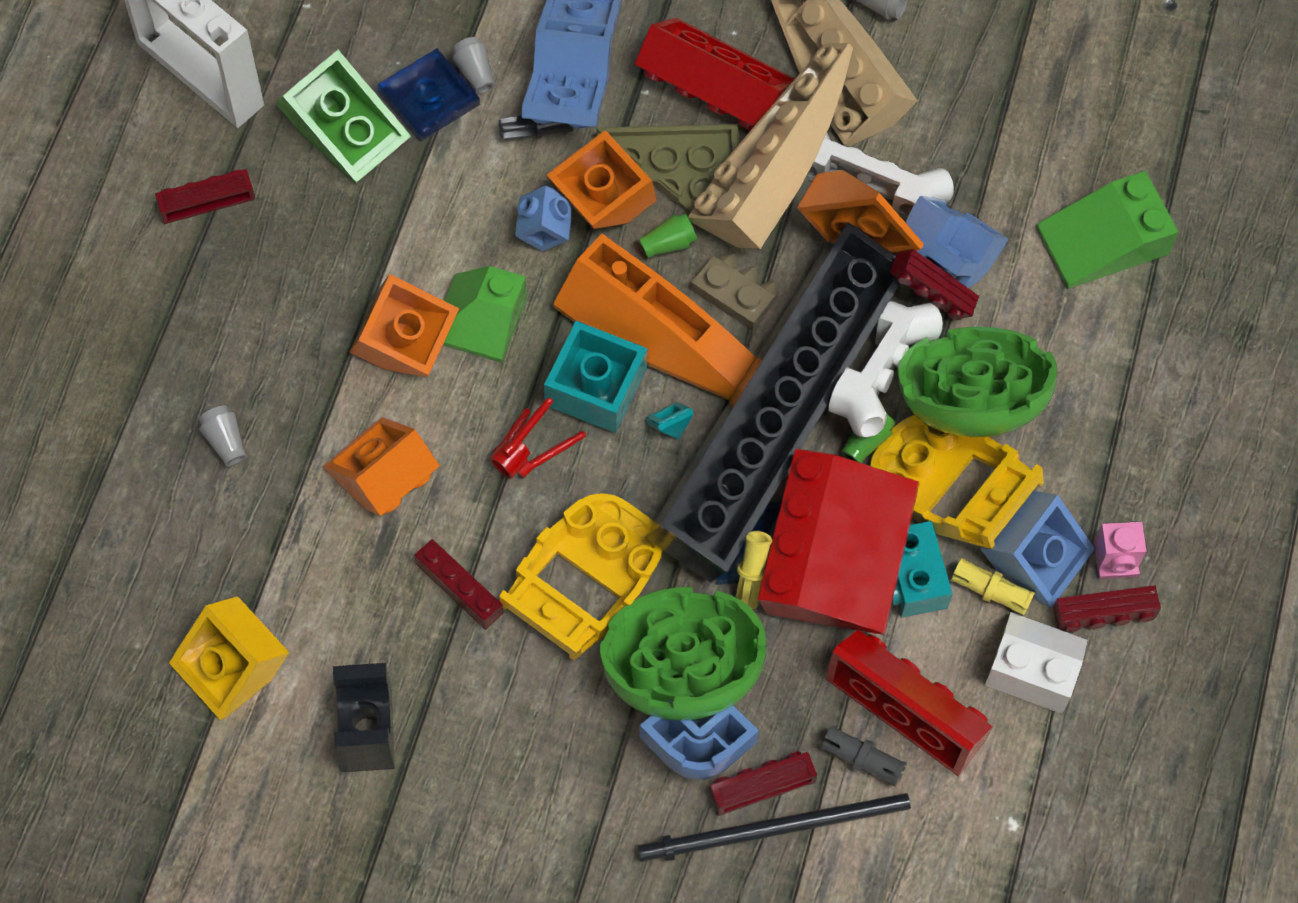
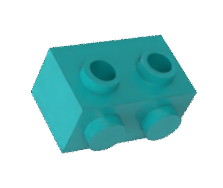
(922, 575)

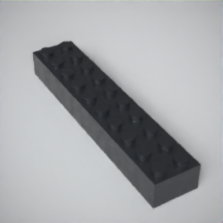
(776, 405)

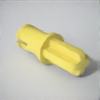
(753, 567)

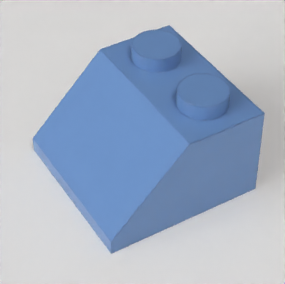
(1041, 547)

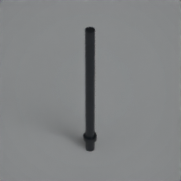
(670, 847)

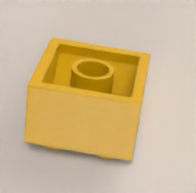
(228, 656)

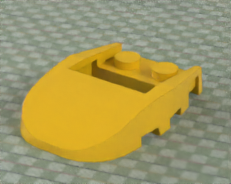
(937, 462)
(606, 543)

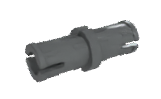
(864, 755)

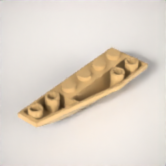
(872, 91)
(775, 156)

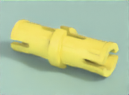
(992, 586)

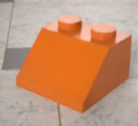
(604, 183)
(404, 328)
(383, 465)

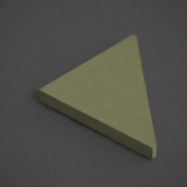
(679, 157)

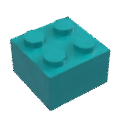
(596, 376)

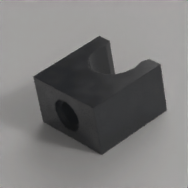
(361, 694)

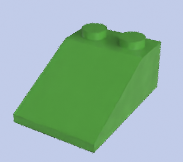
(343, 117)
(1109, 231)

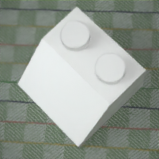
(1037, 663)

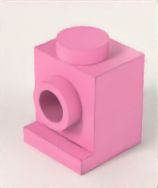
(1119, 550)

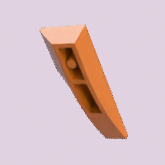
(637, 304)

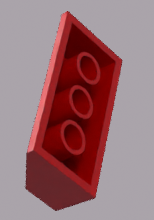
(711, 71)
(908, 701)

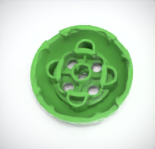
(977, 381)
(708, 648)

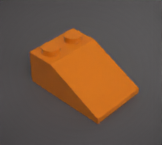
(841, 198)

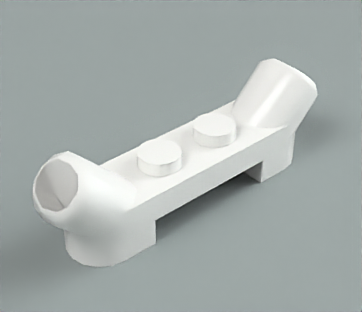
(883, 176)
(858, 392)

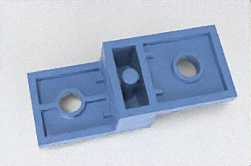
(571, 62)

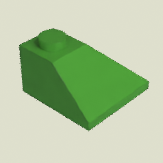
(488, 311)

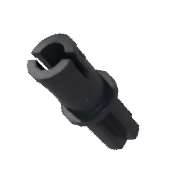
(521, 127)

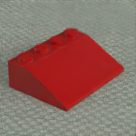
(838, 543)

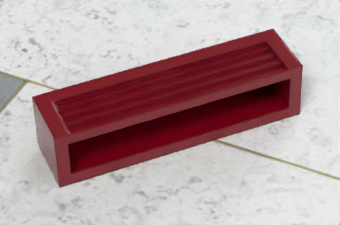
(205, 196)
(934, 284)
(458, 584)
(1107, 608)
(762, 783)

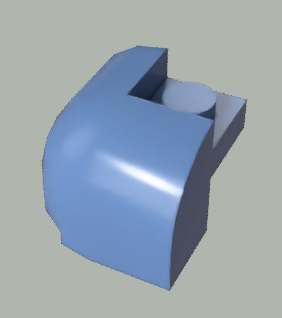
(955, 240)
(700, 746)

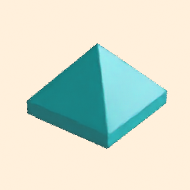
(671, 419)

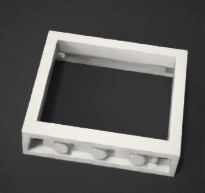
(224, 82)

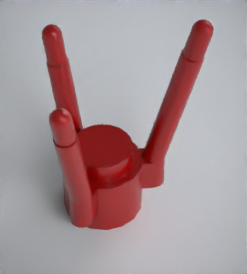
(512, 454)

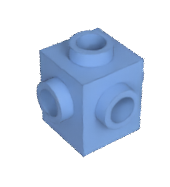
(543, 218)

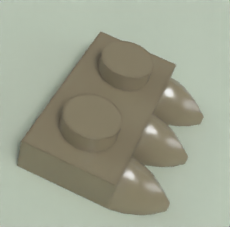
(734, 290)

